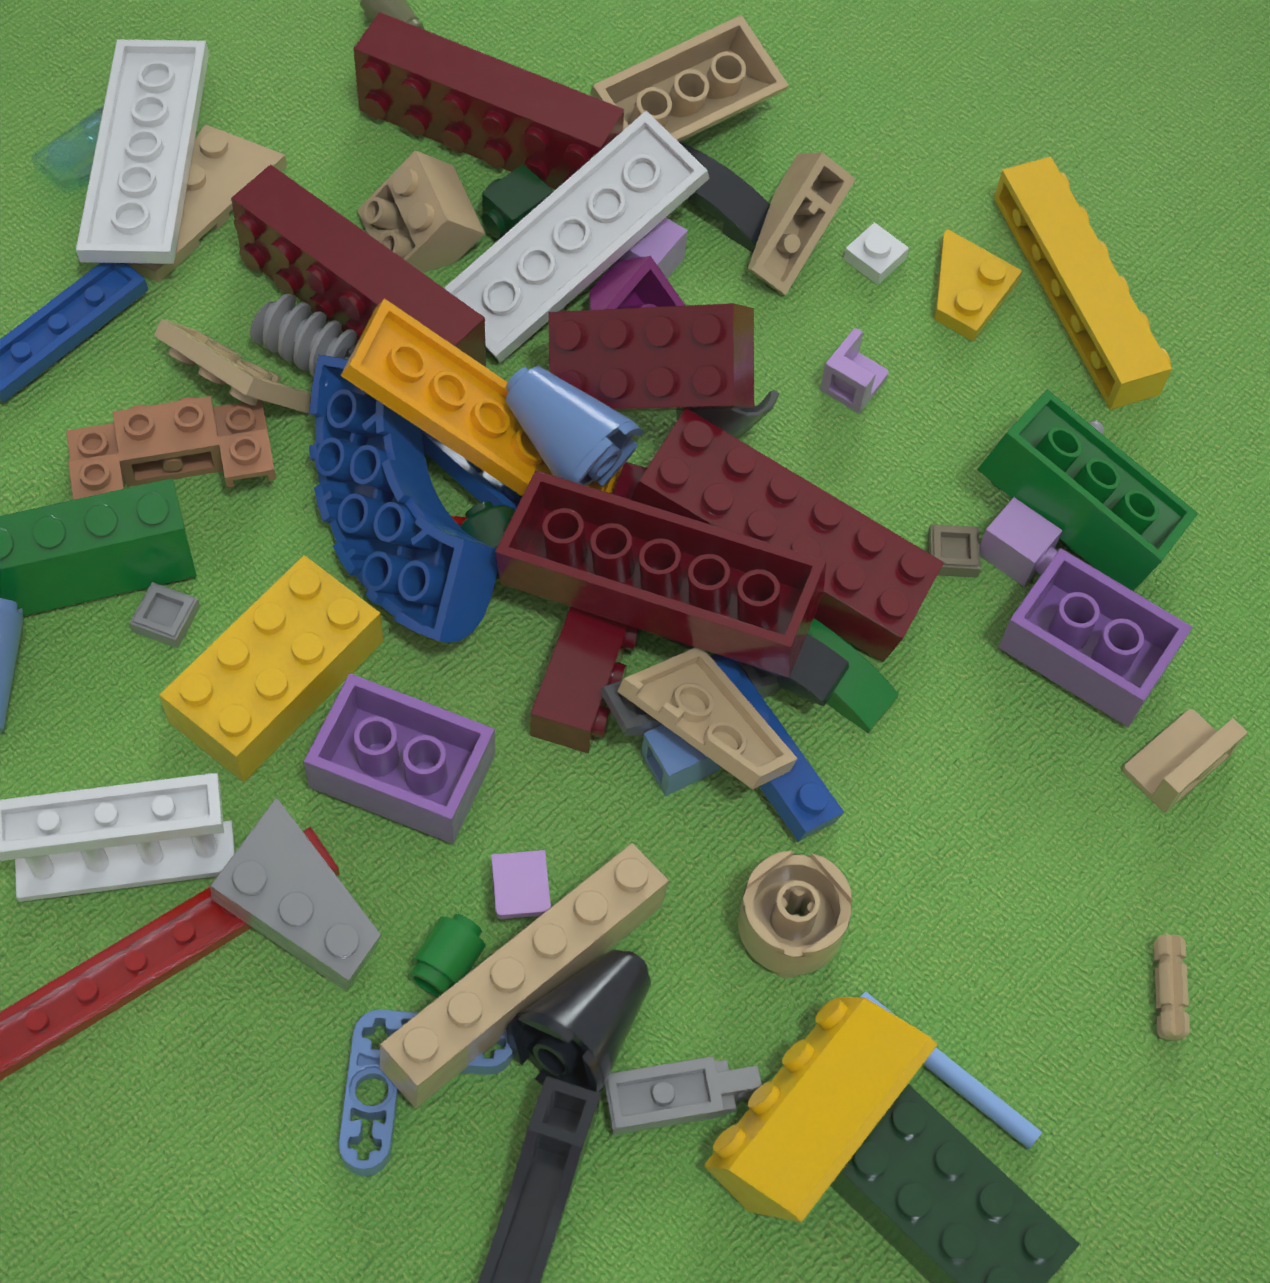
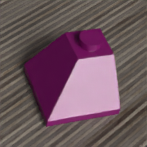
(633, 285)

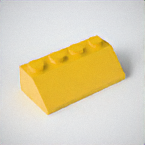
(818, 1108)

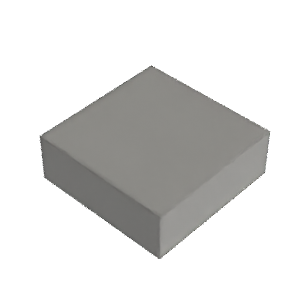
(164, 615)

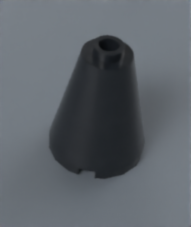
(582, 1022)

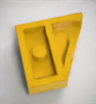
(970, 285)

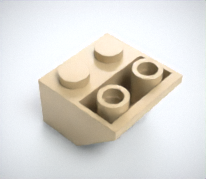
(423, 214)

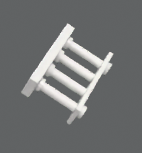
(116, 836)

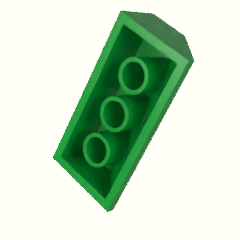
(1089, 489)
(94, 547)

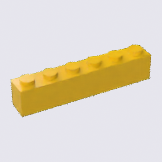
(1082, 283)

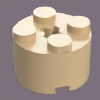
(782, 888)

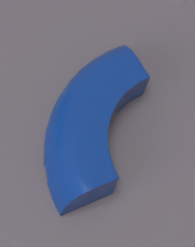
(389, 515)

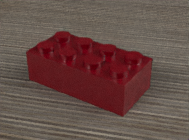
(657, 356)

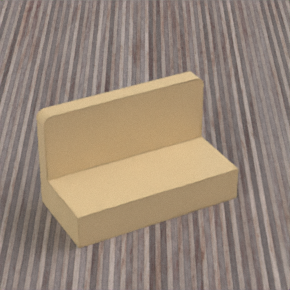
(1182, 758)

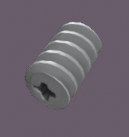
(298, 335)

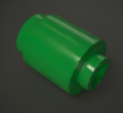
(446, 954)

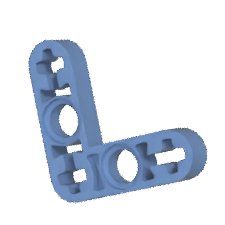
(365, 1065)

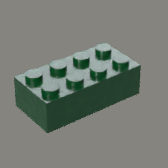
(948, 1202)

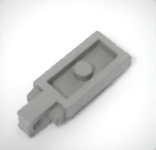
(676, 1093)

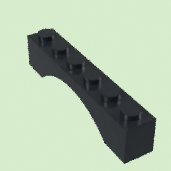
(542, 1183)

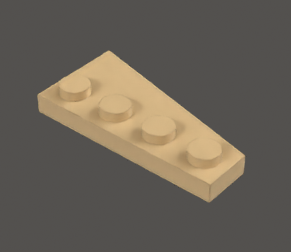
(217, 172)

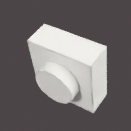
(876, 253)

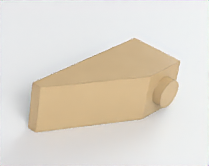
(798, 218)

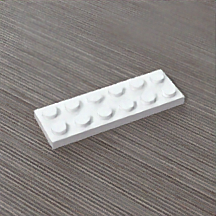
(143, 152)
(577, 233)

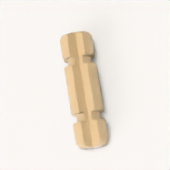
(1171, 987)

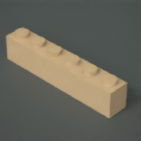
(533, 963)

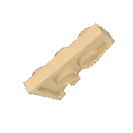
(226, 366)
(710, 714)

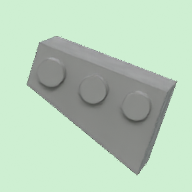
(296, 899)

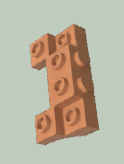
(170, 443)

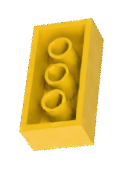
(272, 668)

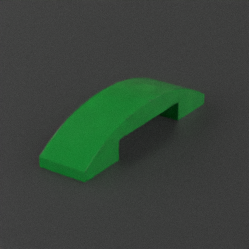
(863, 691)

